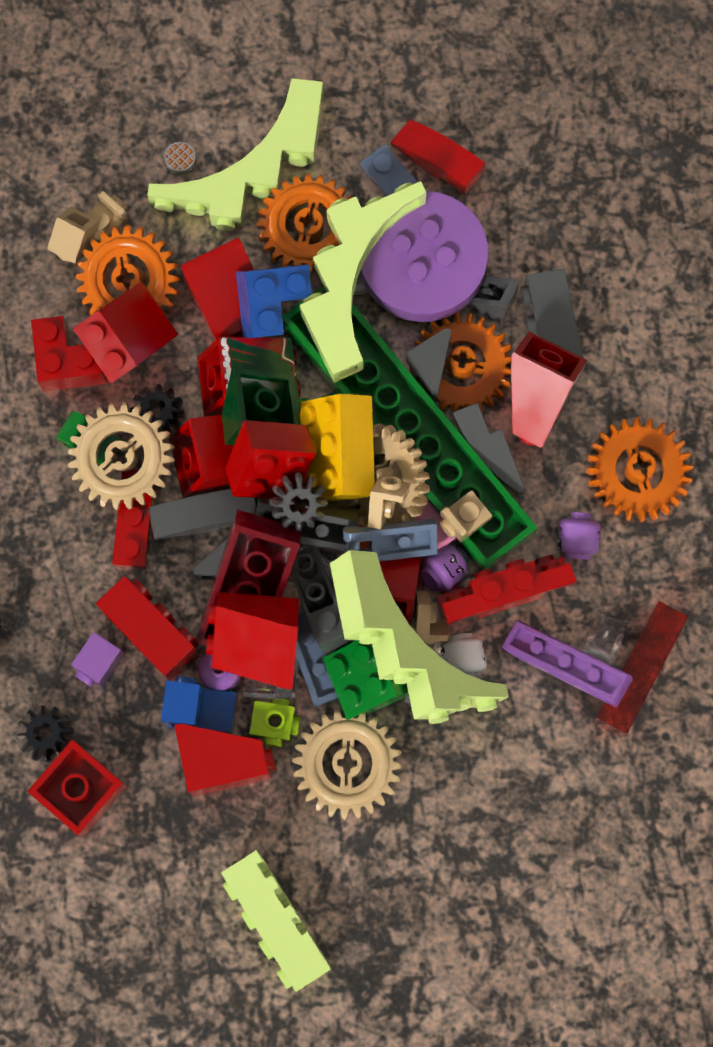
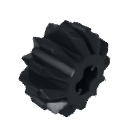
(166, 403)
(42, 722)

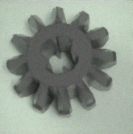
(292, 512)

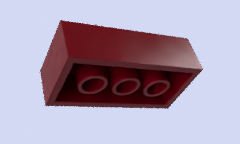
(253, 562)

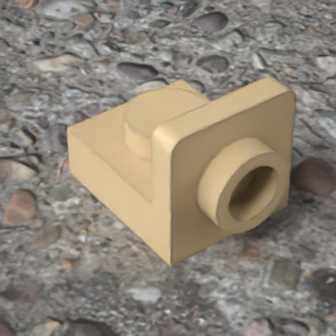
(109, 213)
(383, 498)
(464, 517)
(425, 620)

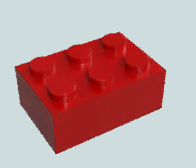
(149, 627)

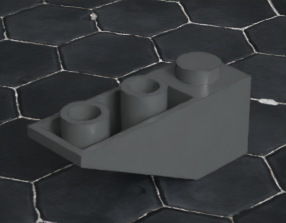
(319, 600)

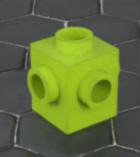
(263, 715)

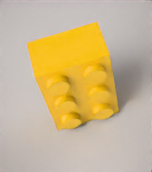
(342, 443)

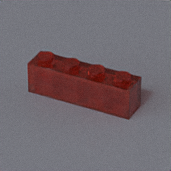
(644, 666)

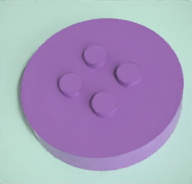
(428, 261)

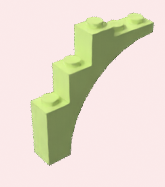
(225, 192)
(338, 268)
(400, 654)

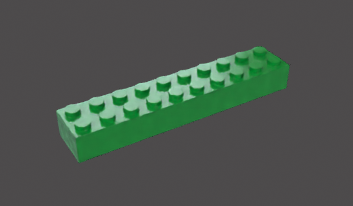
(450, 460)

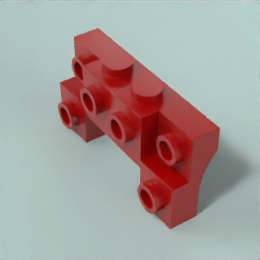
(505, 589)

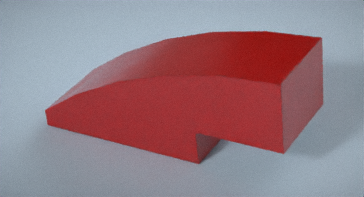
(439, 156)

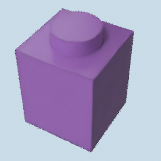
(97, 660)

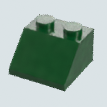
(258, 397)

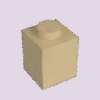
(72, 234)

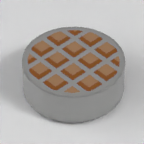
(180, 158)

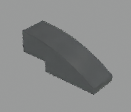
(489, 446)
(197, 514)

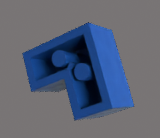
(261, 297)
(199, 707)

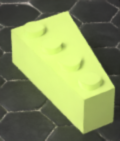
(276, 921)

